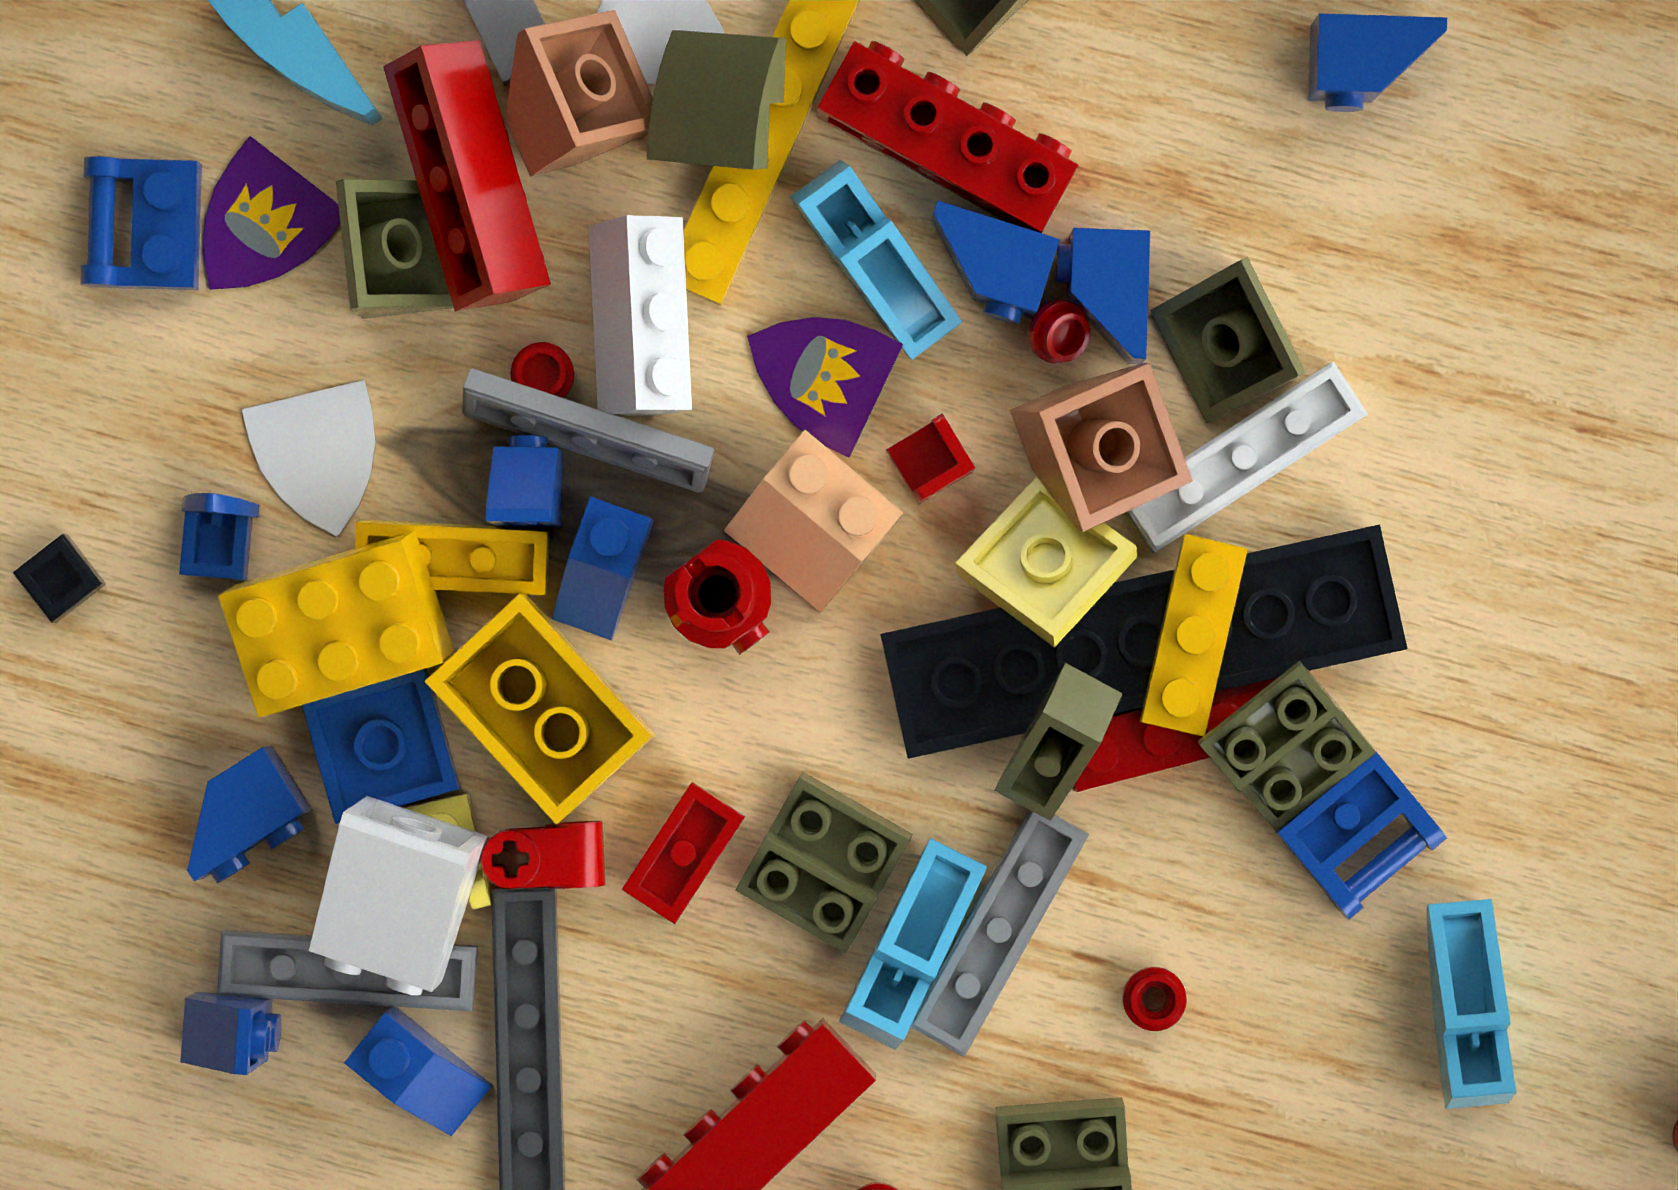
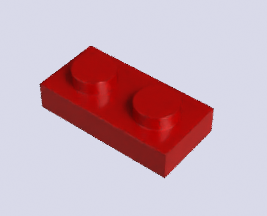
(683, 852)

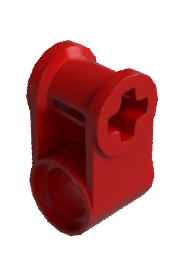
(559, 856)

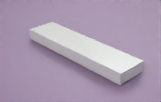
(1251, 454)

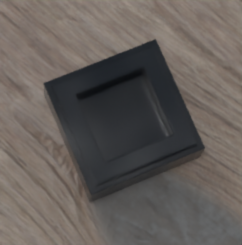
(59, 578)

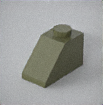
(1059, 741)

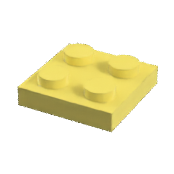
(1042, 565)

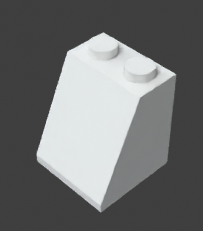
(395, 894)

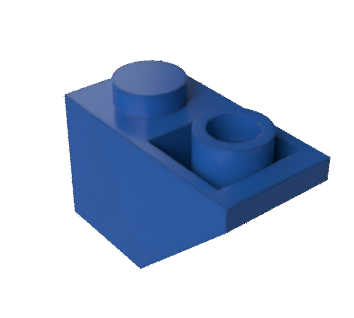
(242, 809)
(229, 1032)

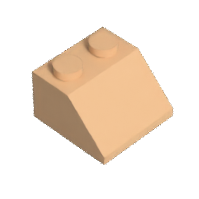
(813, 521)

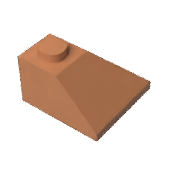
(575, 92)
(1103, 444)

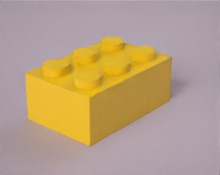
(336, 624)
(540, 708)

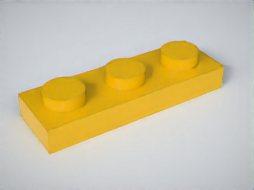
(473, 555)
(1193, 635)

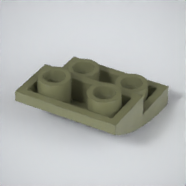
(716, 99)
(1287, 746)
(824, 862)
(1064, 1145)

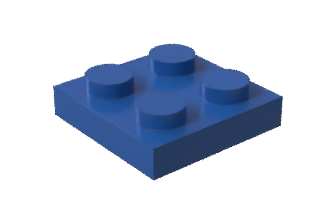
(382, 743)

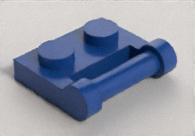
(163, 223)
(1347, 819)

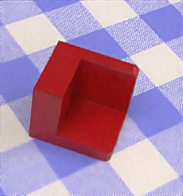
(931, 459)

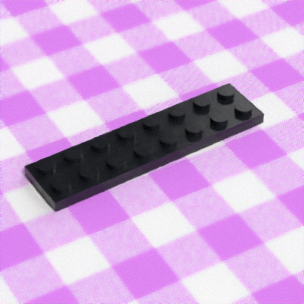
(1295, 602)

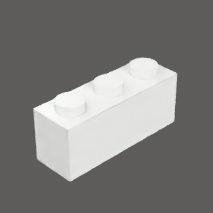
(640, 316)

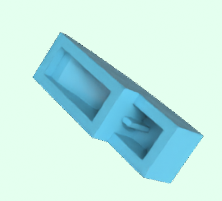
(299, 53)
(876, 258)
(913, 944)
(1469, 1004)

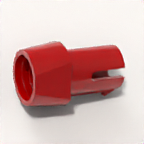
(740, 624)

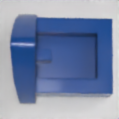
(216, 536)

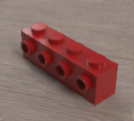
(946, 138)
(473, 177)
(770, 1119)

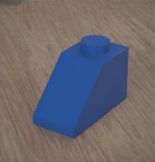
(1364, 54)
(997, 260)
(1110, 284)
(525, 484)
(601, 568)
(417, 1072)

